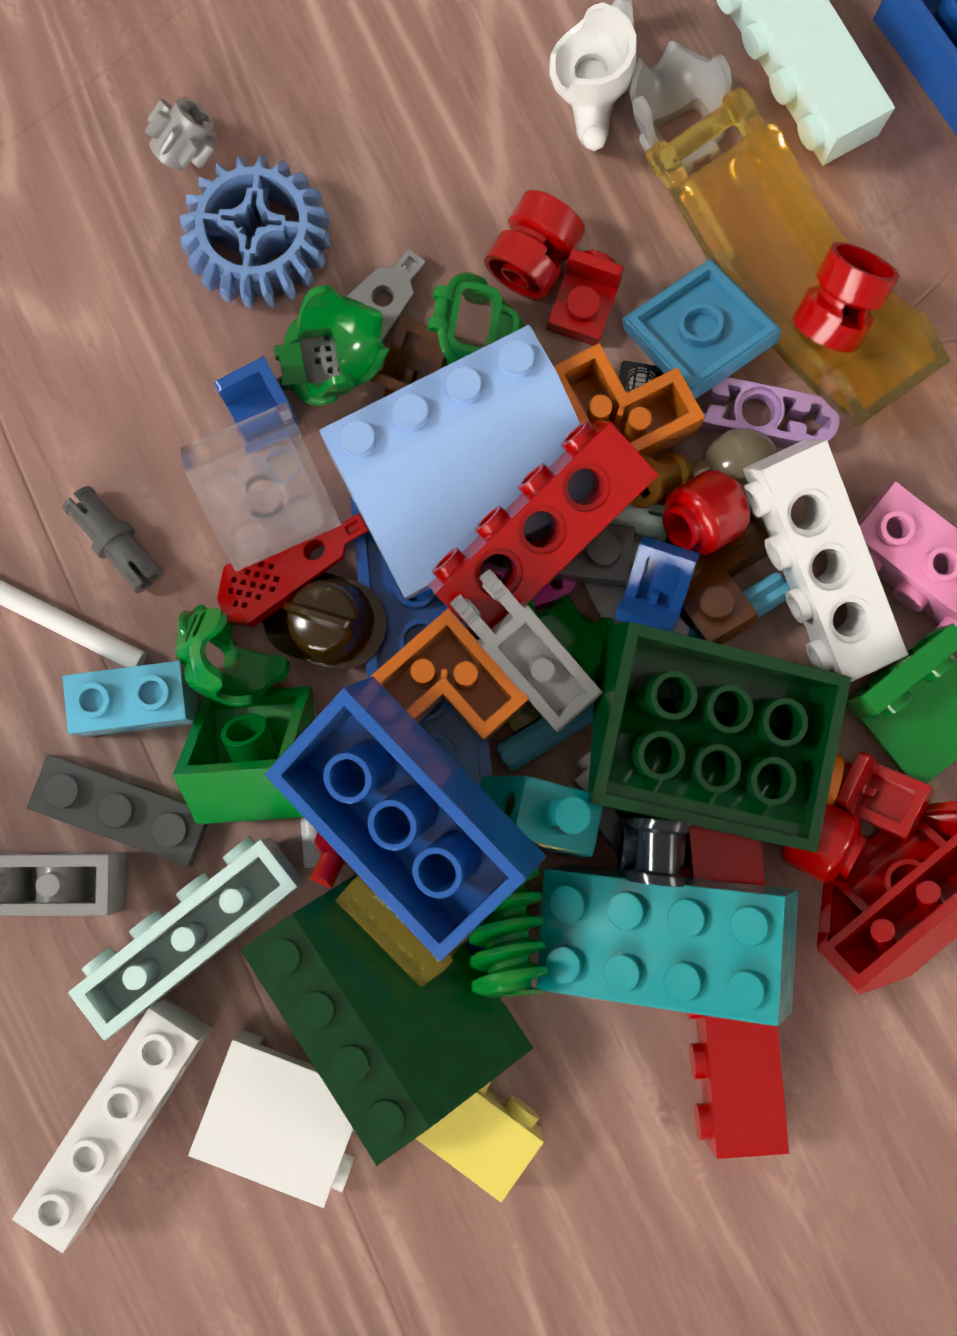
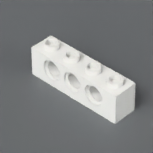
(870, 633)
(112, 1124)

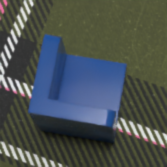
(251, 390)

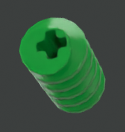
(508, 947)

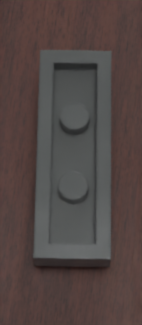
(117, 810)

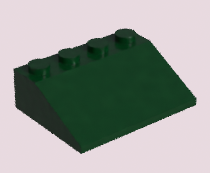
(714, 735)
(377, 1039)

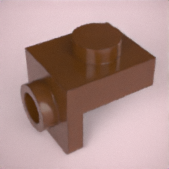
(410, 356)

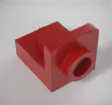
(585, 296)

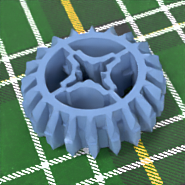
(217, 219)

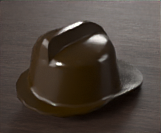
(330, 623)

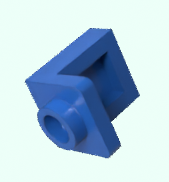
(657, 584)

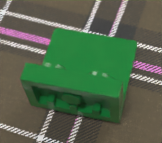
(914, 706)

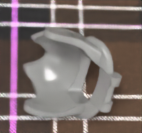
(675, 86)

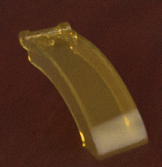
(770, 238)

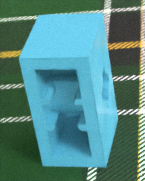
(128, 699)

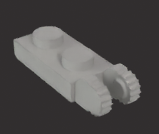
(531, 656)

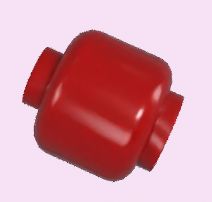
(706, 512)
(837, 848)

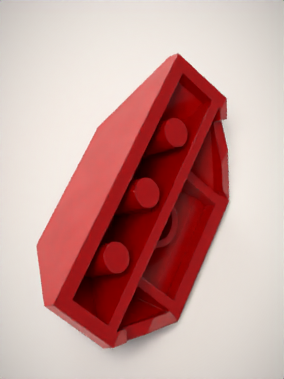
(894, 904)

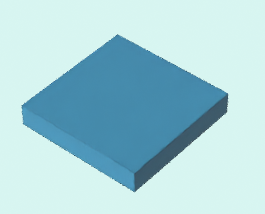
(702, 328)

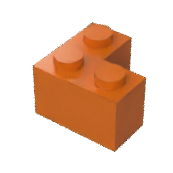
(649, 416)
(452, 667)

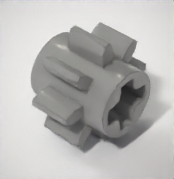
(181, 133)

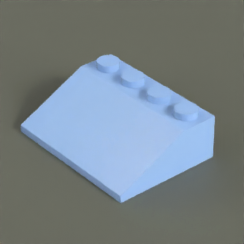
(452, 451)

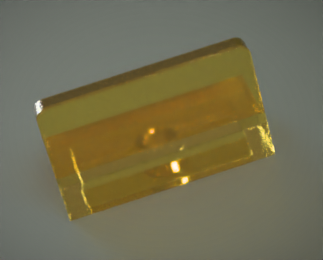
(391, 932)

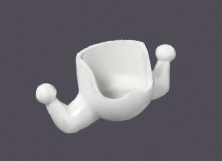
(595, 67)

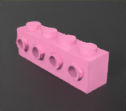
(913, 552)

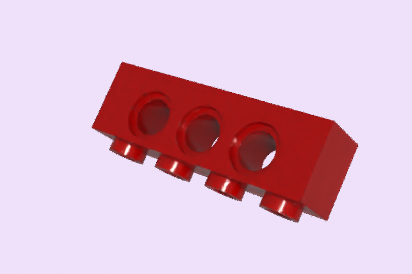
(618, 479)

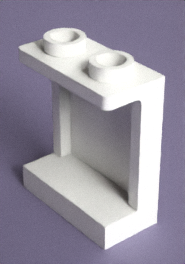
(275, 1123)

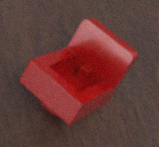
(883, 796)

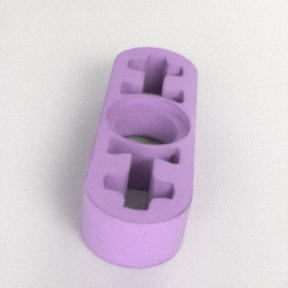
(776, 399)

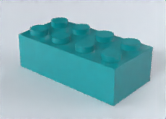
(670, 948)

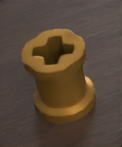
(672, 471)

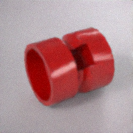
(538, 239)
(849, 287)

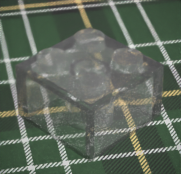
(259, 486)

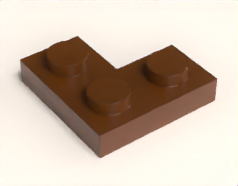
(714, 602)

